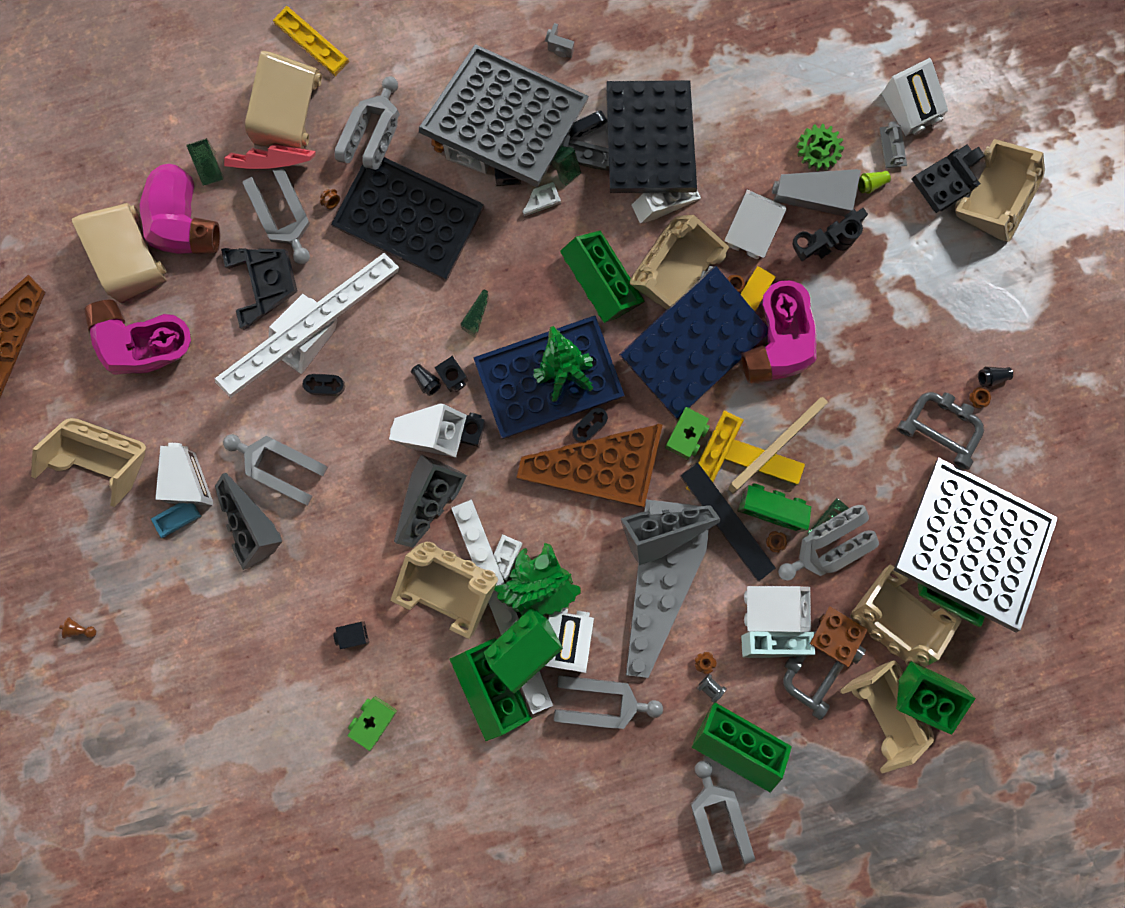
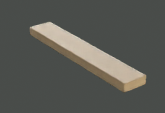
(777, 445)

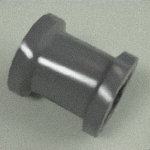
(711, 688)

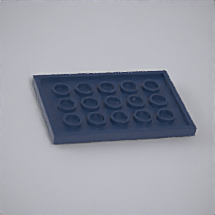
(695, 342)
(522, 402)

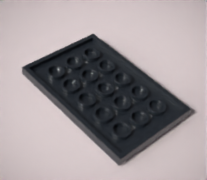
(651, 137)
(409, 216)

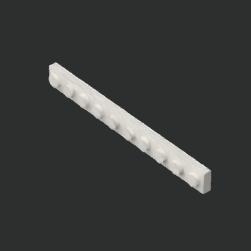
(306, 325)
(505, 616)

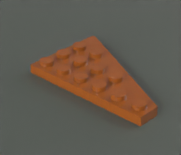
(16, 317)
(606, 467)

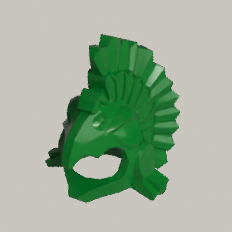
(563, 362)
(538, 584)

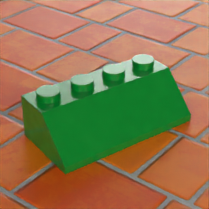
(601, 275)
(490, 700)
(742, 747)

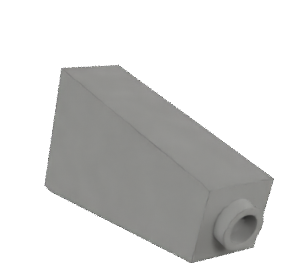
(820, 191)

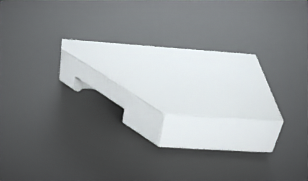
(542, 198)
(506, 554)

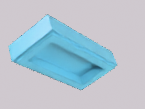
(175, 518)

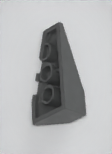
(428, 492)
(251, 528)
(659, 534)

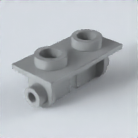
(893, 145)

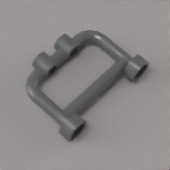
(964, 413)
(816, 703)

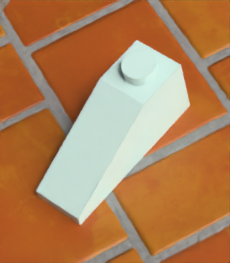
(776, 644)

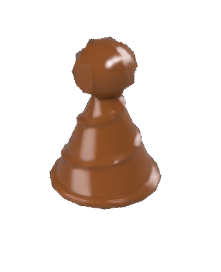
(72, 628)

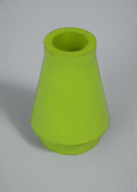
(871, 181)

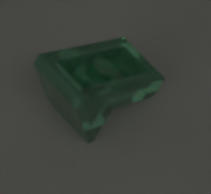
(205, 161)
(566, 164)

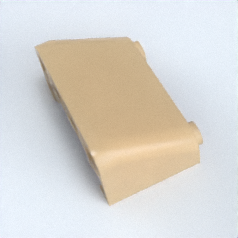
(280, 101)
(1005, 189)
(119, 251)
(678, 260)

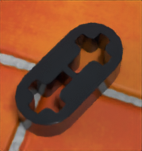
(588, 124)
(323, 379)
(586, 421)

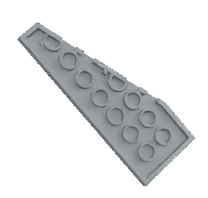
(659, 595)

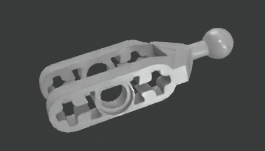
(358, 122)
(291, 233)
(254, 453)
(826, 534)
(628, 703)
(711, 795)

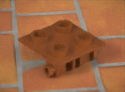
(838, 636)

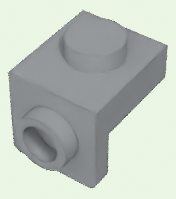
(560, 46)

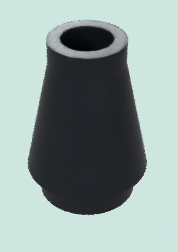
(994, 375)
(427, 381)

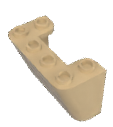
(446, 585)
(903, 621)

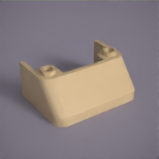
(92, 449)
(904, 735)

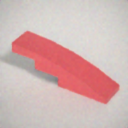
(275, 157)

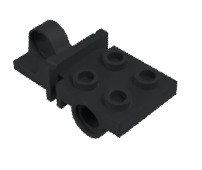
(949, 178)
(838, 235)

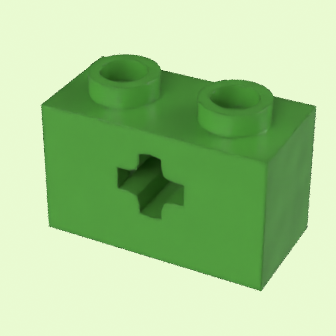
(688, 421)
(366, 735)

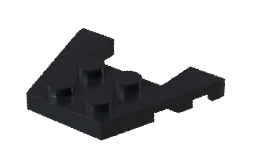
(270, 279)

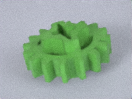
(824, 139)

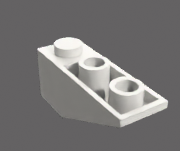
(655, 205)

